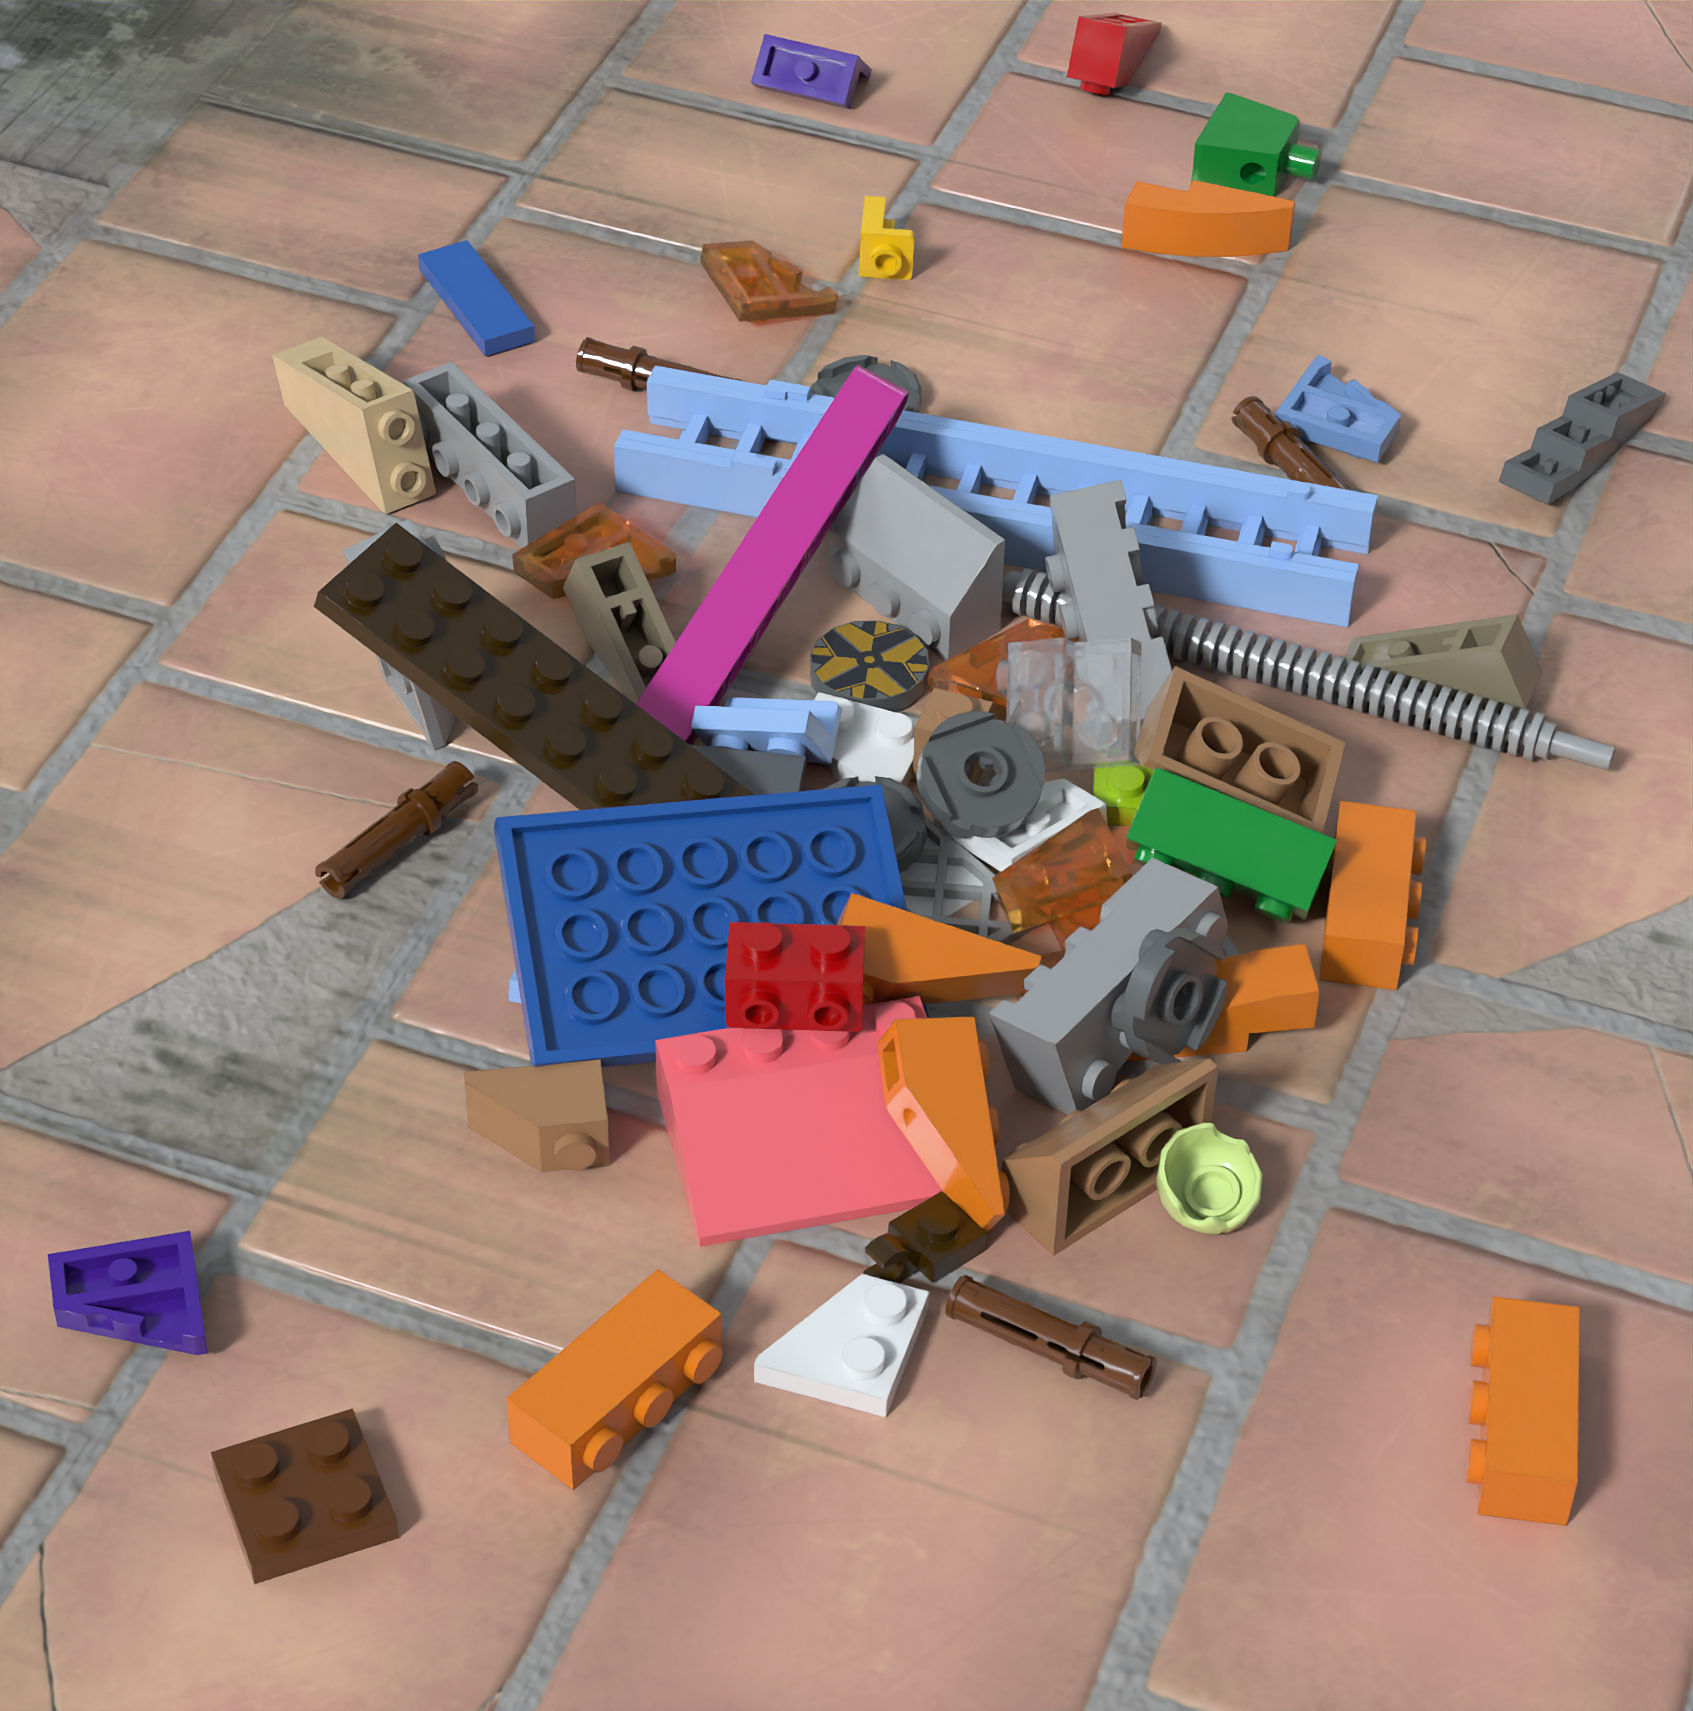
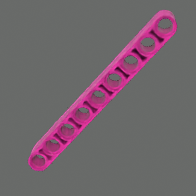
(774, 552)

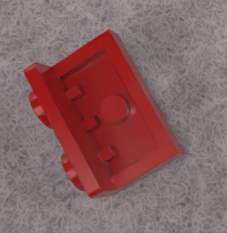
(795, 976)

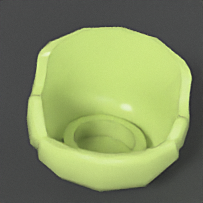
(1208, 1180)

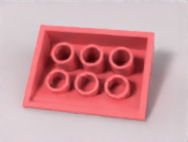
(786, 1127)

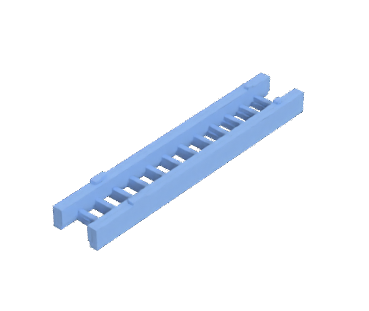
(1032, 464)

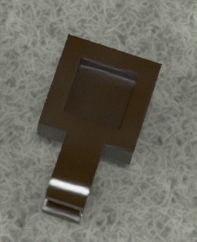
(928, 1239)

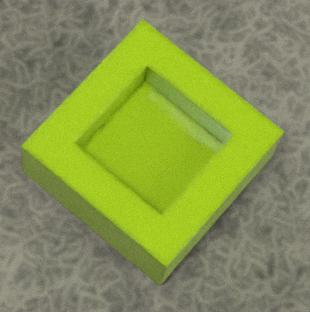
(1121, 791)

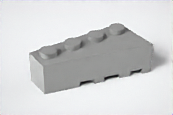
(1103, 578)
(1062, 1030)

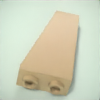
(359, 419)

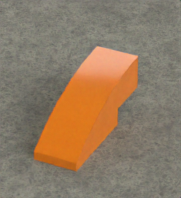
(1205, 221)
(1263, 994)

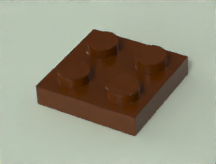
(304, 1495)

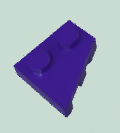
(132, 1292)

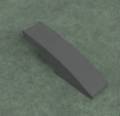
(1583, 439)

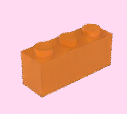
(1372, 896)
(615, 1379)
(1525, 1411)

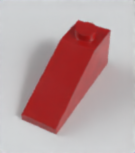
(1109, 50)

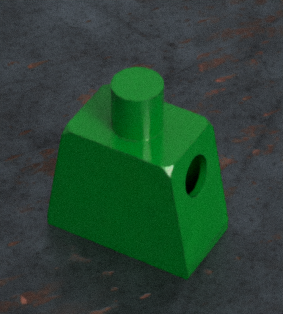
(1252, 148)

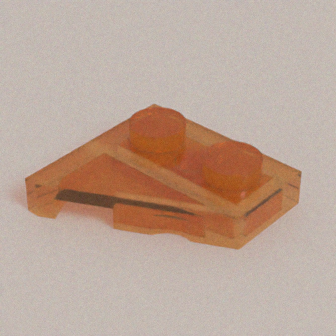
(550, 558)
(1063, 874)

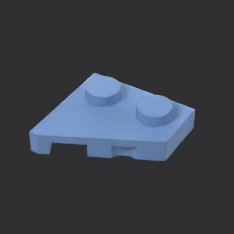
(1339, 413)

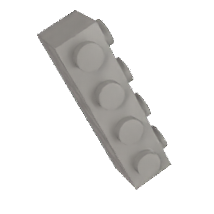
(491, 456)

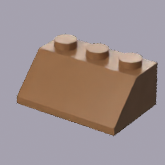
(1240, 749)
(1105, 1154)

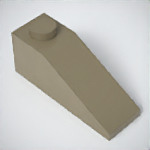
(620, 616)
(1471, 656)

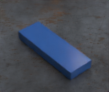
(476, 298)

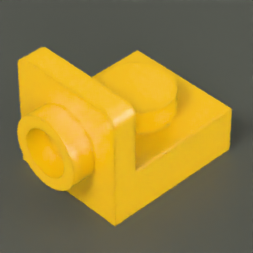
(883, 249)

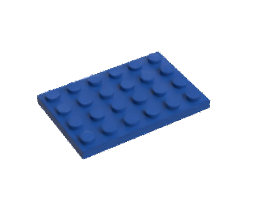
(632, 906)

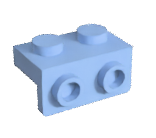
(771, 726)

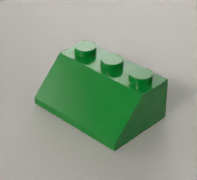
(1230, 845)

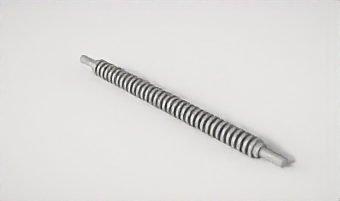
(1216, 645)

